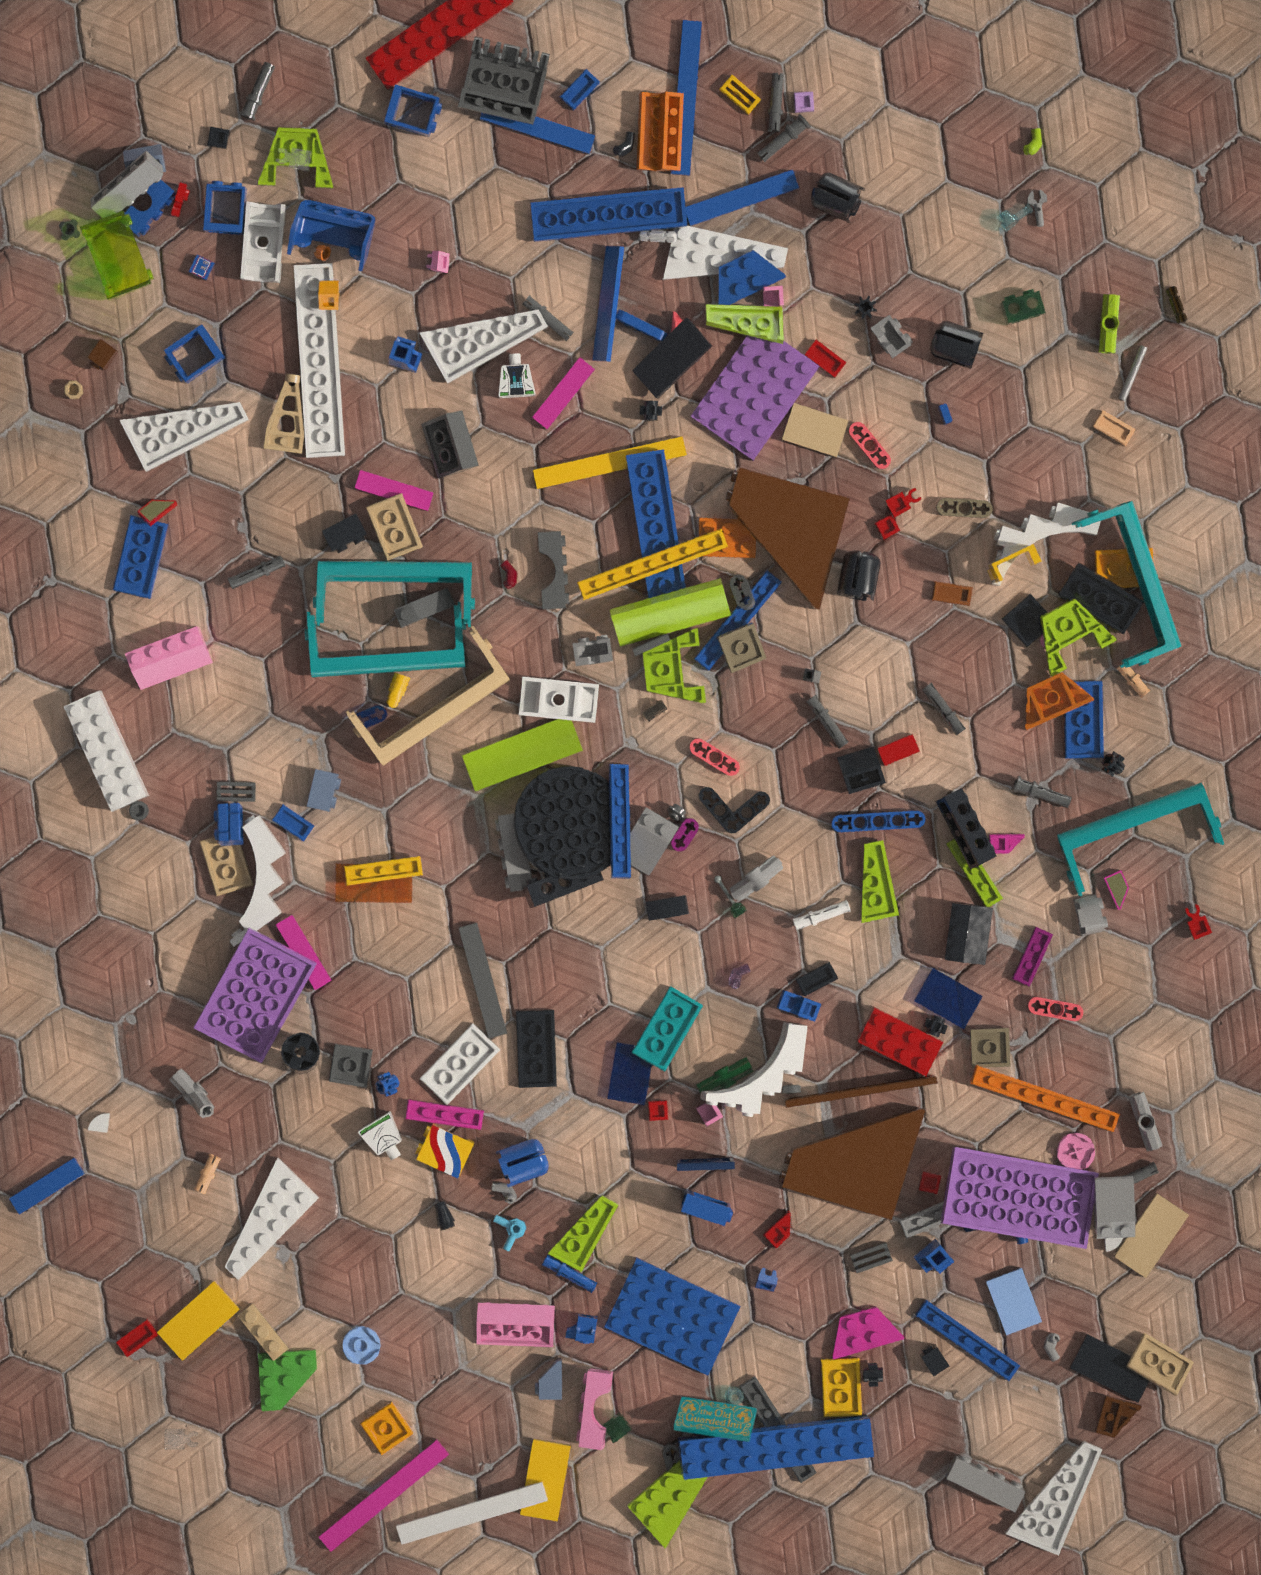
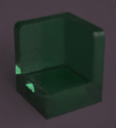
(617, 1427)

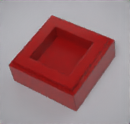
(887, 526)
(658, 1110)
(929, 1182)

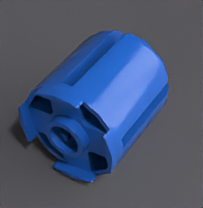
(523, 1161)

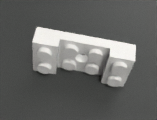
(258, 262)
(579, 698)

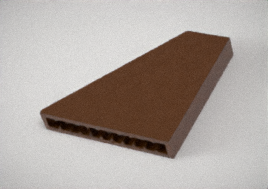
(792, 525)
(857, 1166)

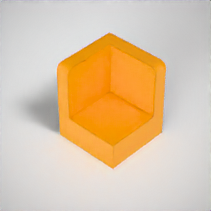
(328, 295)

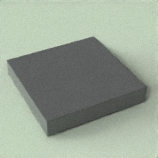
(350, 1065)

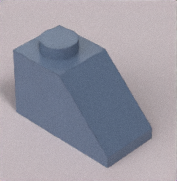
(550, 1382)

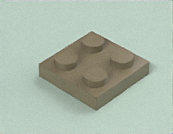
(741, 647)
(990, 1047)

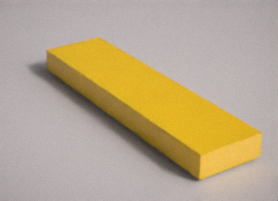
(383, 870)

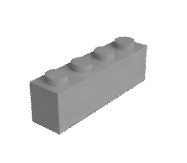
(127, 185)
(515, 862)
(984, 1483)

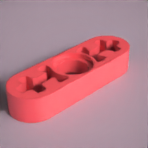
(877, 445)
(729, 759)
(1070, 1006)

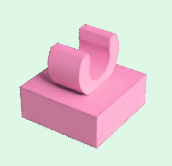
(439, 262)

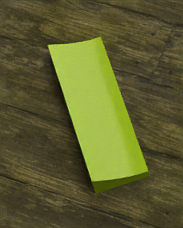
(670, 612)
(522, 753)

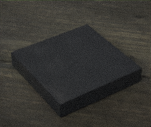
(1025, 620)

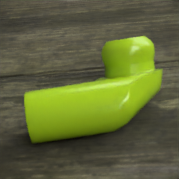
(1035, 144)

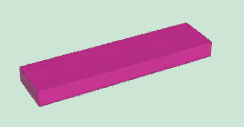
(563, 393)
(388, 488)
(298, 942)
(444, 1114)

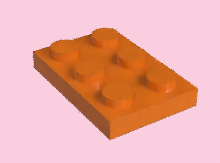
(738, 538)

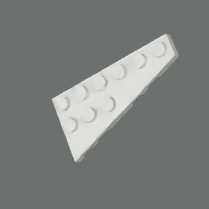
(703, 251)
(472, 344)
(174, 433)
(275, 1211)
(1052, 1511)

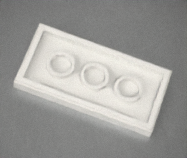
(460, 1064)

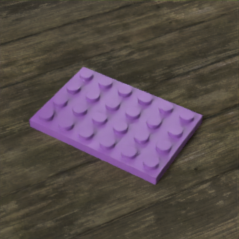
(754, 393)
(255, 995)

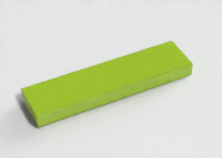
(977, 877)

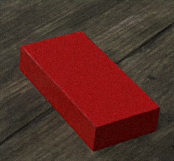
(825, 358)
(898, 750)
(137, 1338)

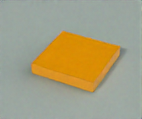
(386, 1428)

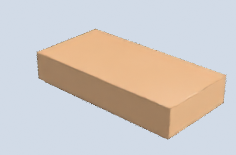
(1113, 428)

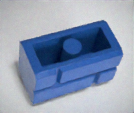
(229, 824)

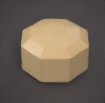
(73, 390)

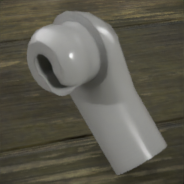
(508, 1193)
(1050, 1344)

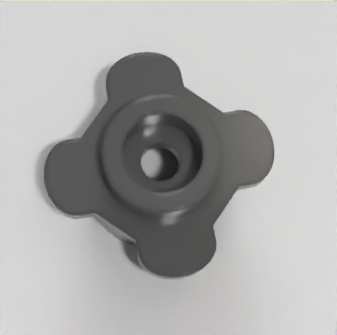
(64, 226)
(676, 812)

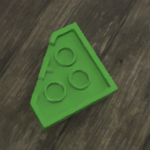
(284, 1376)

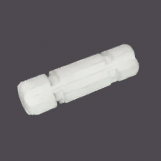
(658, 236)

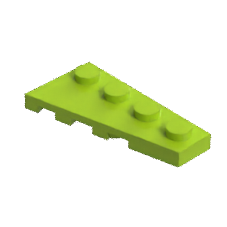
(754, 321)
(877, 886)
(584, 1235)

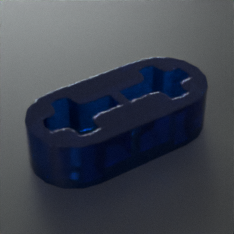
(372, 721)

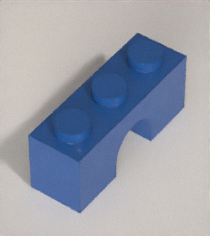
(161, 196)

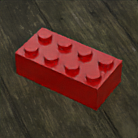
(899, 1041)

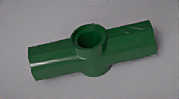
(726, 1076)

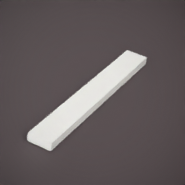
(472, 1513)

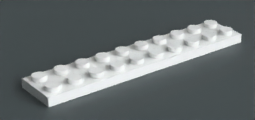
(318, 364)

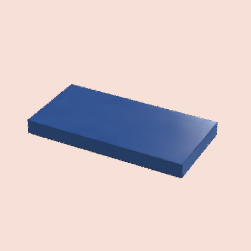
(140, 557)
(1085, 725)

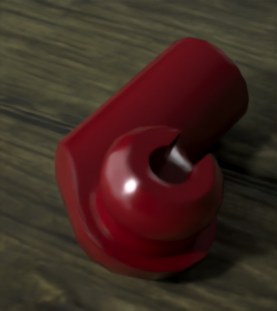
(511, 575)

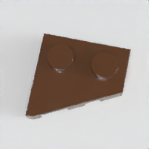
(1115, 1415)

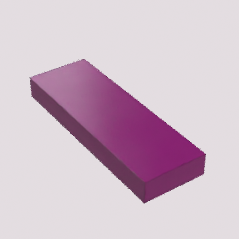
(1032, 956)

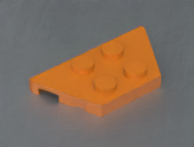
(1052, 699)

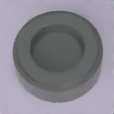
(139, 810)
(789, 1089)

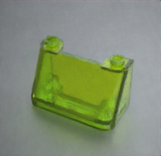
(116, 255)

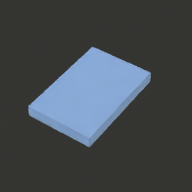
(1013, 1301)

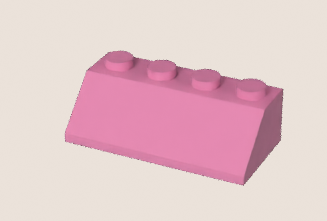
(168, 657)
(515, 1324)

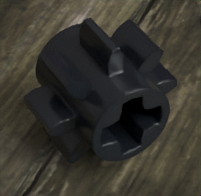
(860, 309)
(650, 410)
(1113, 764)
(935, 1025)
(873, 1374)

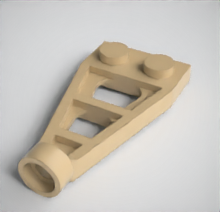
(286, 441)

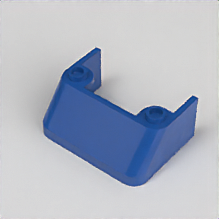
(332, 226)

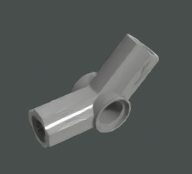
(756, 878)
(193, 1093)

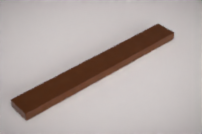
(860, 1091)

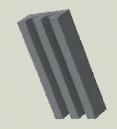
(651, 644)
(253, 791)
(872, 1265)

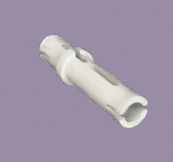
(813, 918)

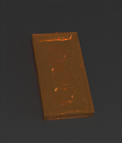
(384, 891)

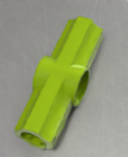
(1110, 311)

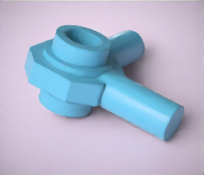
(514, 1228)

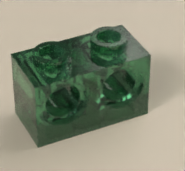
(1024, 311)

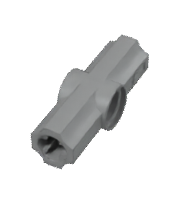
(1148, 1133)

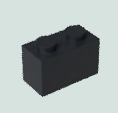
(345, 533)

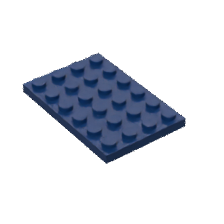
(672, 1316)

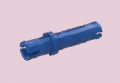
(572, 1275)

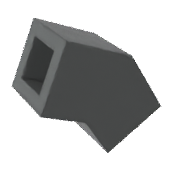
(815, 675)

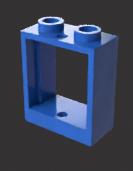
(394, 104)
(218, 186)
(170, 358)
(706, 1208)

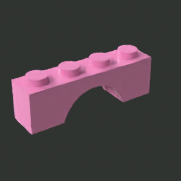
(592, 1432)

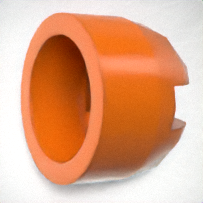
(322, 252)

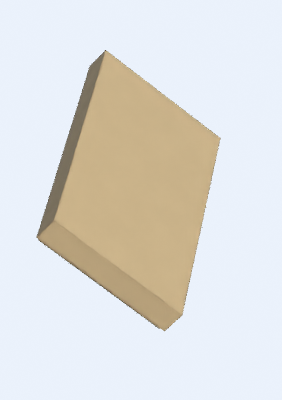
(1152, 1235)

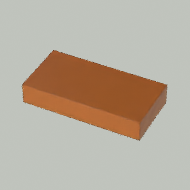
(952, 593)

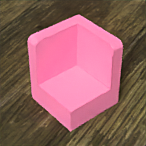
(773, 296)
(709, 1113)

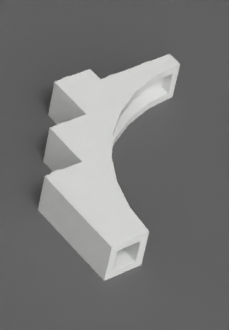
(1036, 529)
(786, 1058)

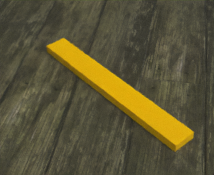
(603, 463)
(652, 564)

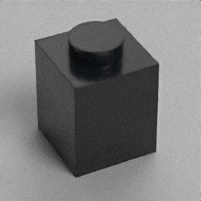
(934, 1359)

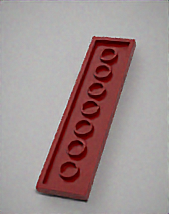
(431, 37)

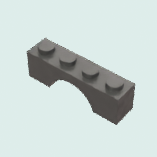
(551, 545)

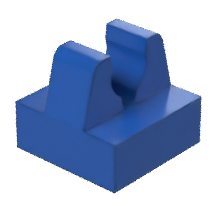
(766, 1282)

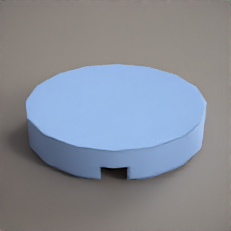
(361, 1345)

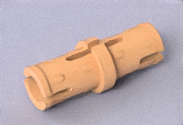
(1134, 680)
(207, 1174)

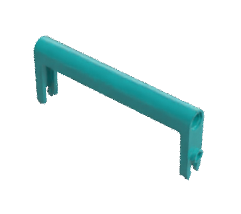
(393, 572)
(1146, 578)
(386, 662)
(1133, 817)

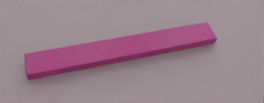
(383, 1495)

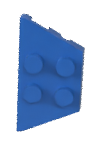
(745, 276)

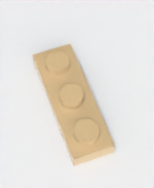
(263, 1332)

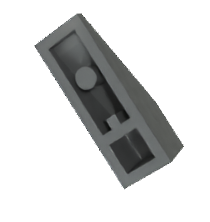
(424, 608)

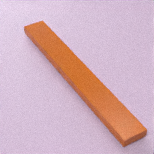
(1044, 1098)

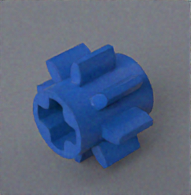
(387, 1084)

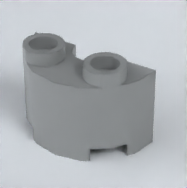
(890, 336)
(592, 652)
(1090, 915)

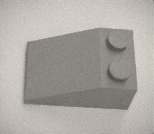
(650, 839)
(1114, 1207)

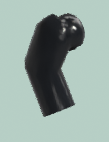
(625, 147)

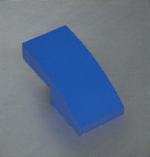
(799, 1005)

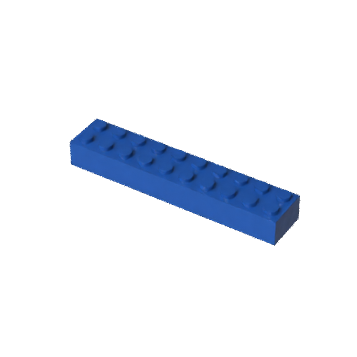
(777, 1447)

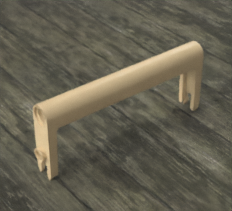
(438, 714)

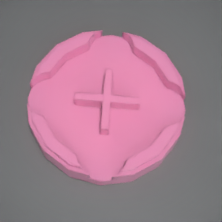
(1075, 1151)

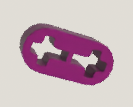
(689, 836)

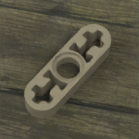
(958, 514)

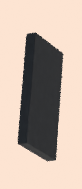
(672, 358)
(1101, 597)
(536, 1048)
(1108, 1367)

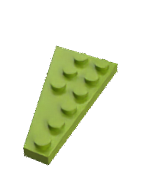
(666, 1503)

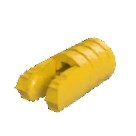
(397, 689)

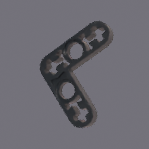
(729, 815)

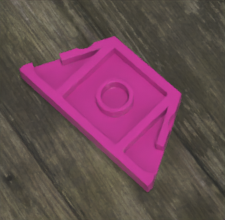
(863, 1332)

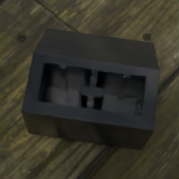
(861, 770)

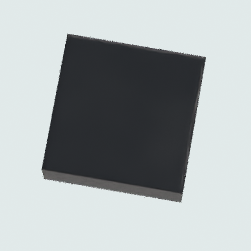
(218, 138)

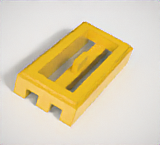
(738, 93)

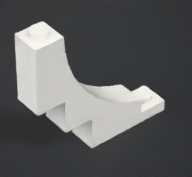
(266, 850)

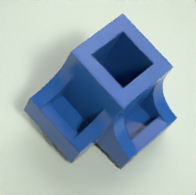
(404, 355)
(933, 1257)
(583, 1330)

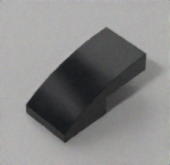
(667, 907)

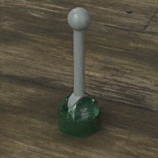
(737, 908)

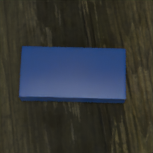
(580, 89)
(293, 822)

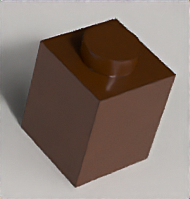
(102, 355)

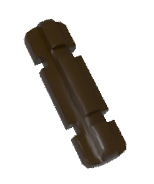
(1176, 304)

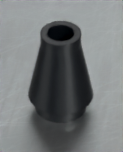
(444, 1217)

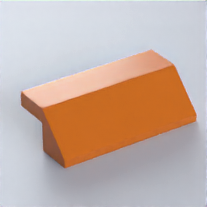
(660, 131)

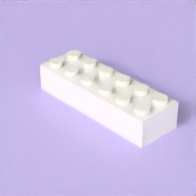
(106, 751)

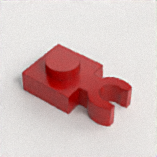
(181, 196)
(899, 503)
(1198, 924)

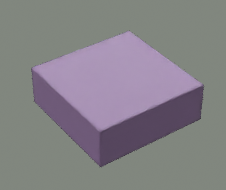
(803, 102)

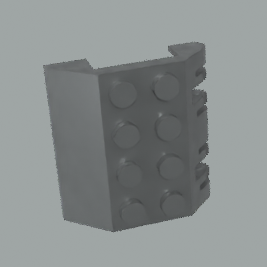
(504, 82)

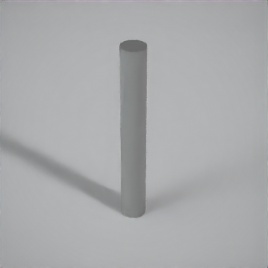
(1133, 372)

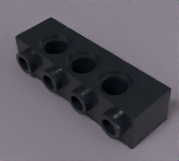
(957, 825)
(536, 897)

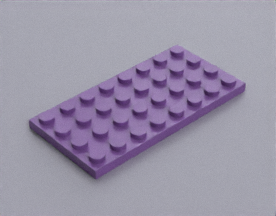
(1019, 1197)

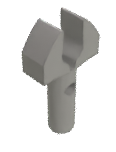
(1038, 206)

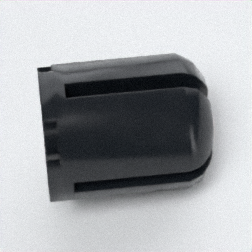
(836, 196)
(955, 344)
(859, 575)
(301, 1064)

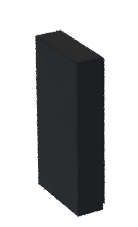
(817, 979)

